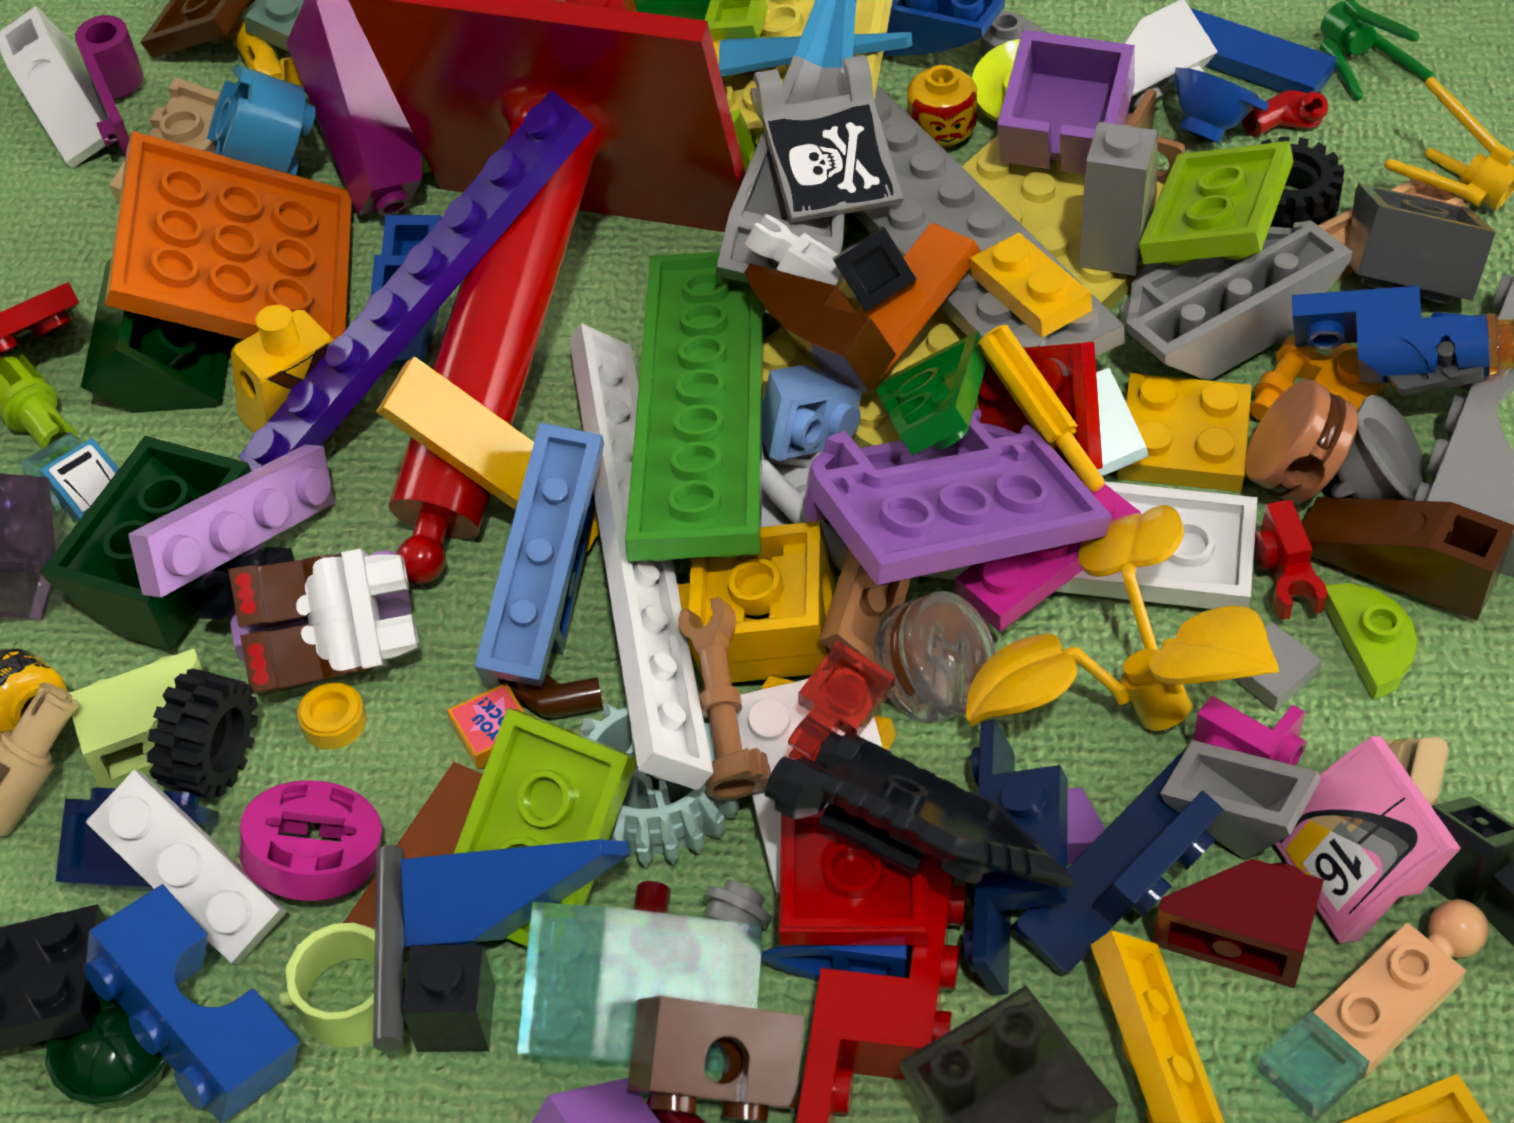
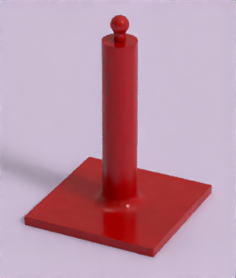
(655, 155)

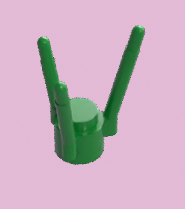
(1352, 31)

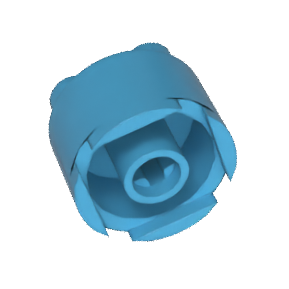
(261, 120)

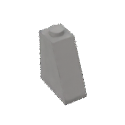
(1117, 197)

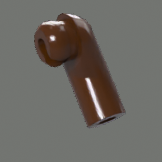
(558, 698)

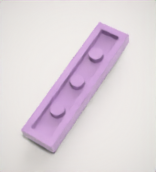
(230, 520)

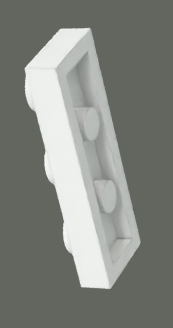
(176, 852)

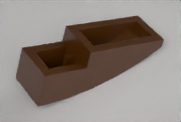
(823, 326)

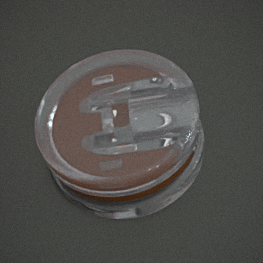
(934, 653)

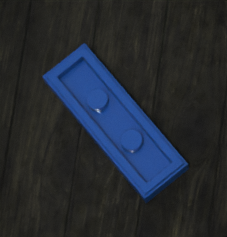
(1265, 57)

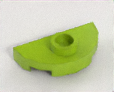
(1374, 633)

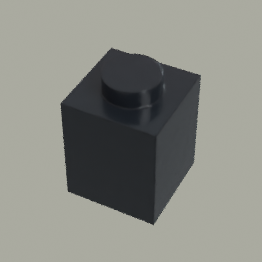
(449, 998)

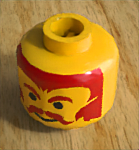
(943, 104)

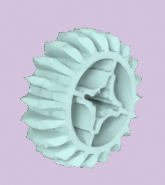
(663, 817)

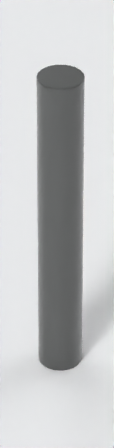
(388, 951)

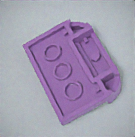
(950, 506)

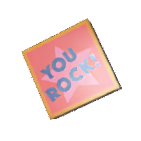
(480, 719)

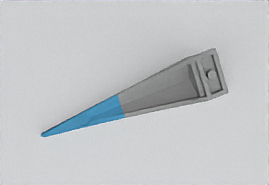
(810, 77)

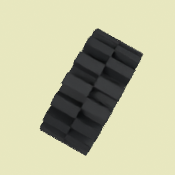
(1319, 182)
(202, 733)

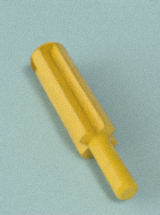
(1037, 400)

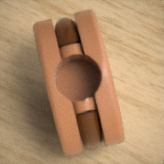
(1301, 441)

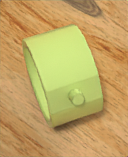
(309, 961)

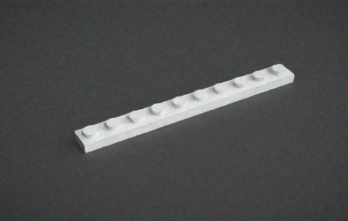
(643, 594)

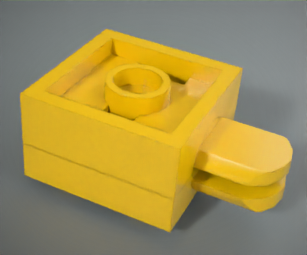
(776, 601)

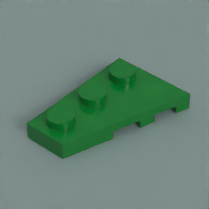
(935, 396)

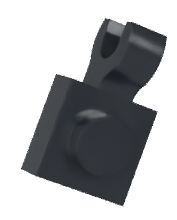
(217, 581)

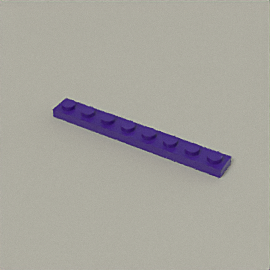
(423, 281)

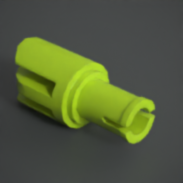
(30, 402)

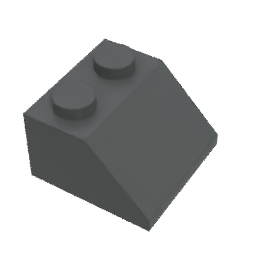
(1417, 244)

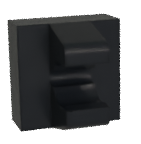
(874, 268)

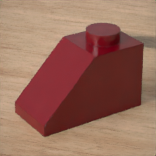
(1244, 919)

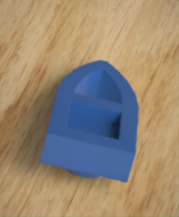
(809, 959)

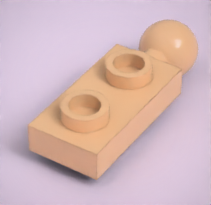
(1405, 981)

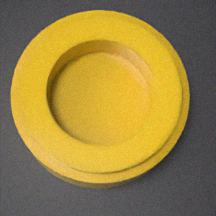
(332, 715)

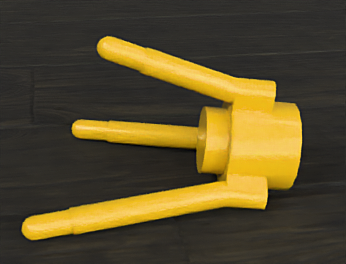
(1484, 179)

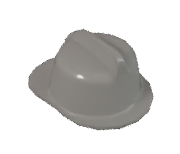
(1383, 457)

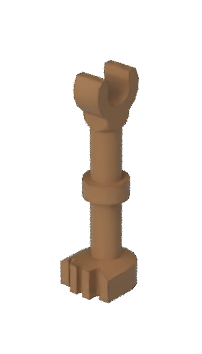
(735, 770)

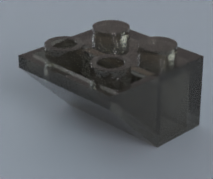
(1007, 1069)

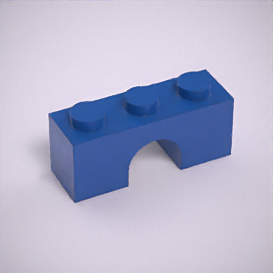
(219, 1053)

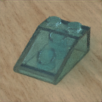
(598, 961)

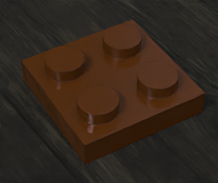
(191, 23)

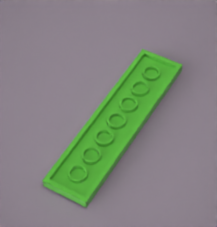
(697, 416)

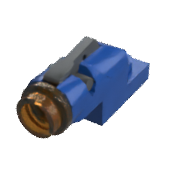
(1401, 345)

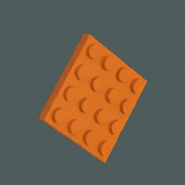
(224, 239)

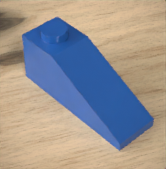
(492, 891)

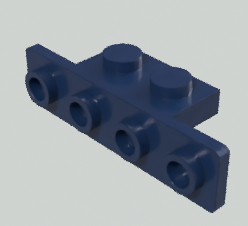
(1040, 806)
(1120, 873)

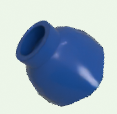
(1212, 103)

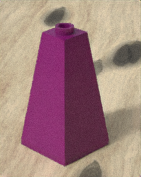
(355, 107)

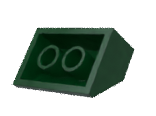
(152, 361)
(97, 559)

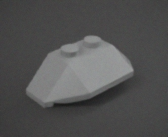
(1226, 310)

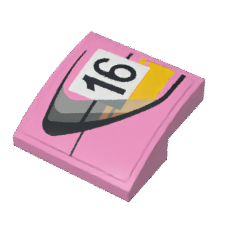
(1367, 839)

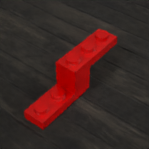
(877, 1020)

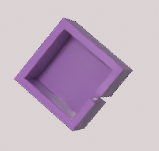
(1059, 95)

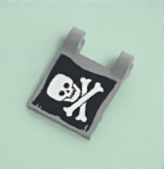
(828, 149)

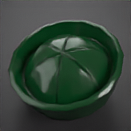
(105, 1063)

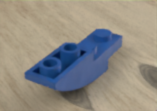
(941, 23)

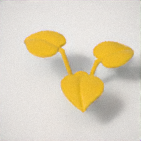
(1207, 647)

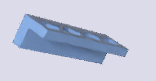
(539, 556)

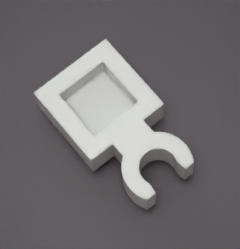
(795, 254)

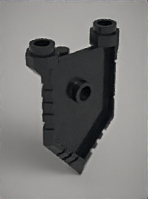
(907, 813)

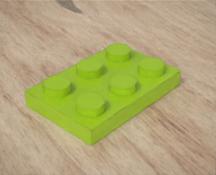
(1217, 204)
(545, 790)

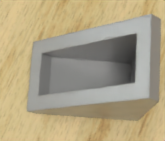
(1257, 794)

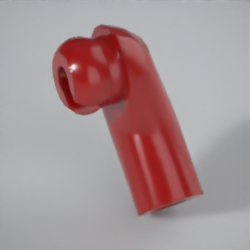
(1290, 110)

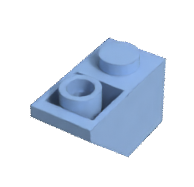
(804, 409)

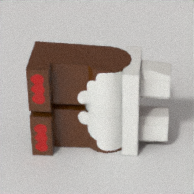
(342, 616)

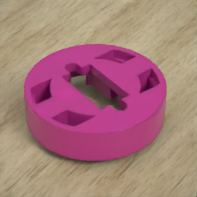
(308, 866)

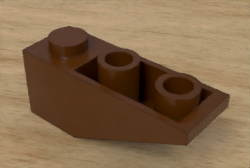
(1413, 546)

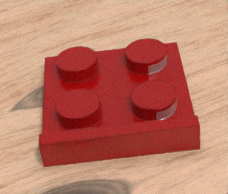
(1073, 378)

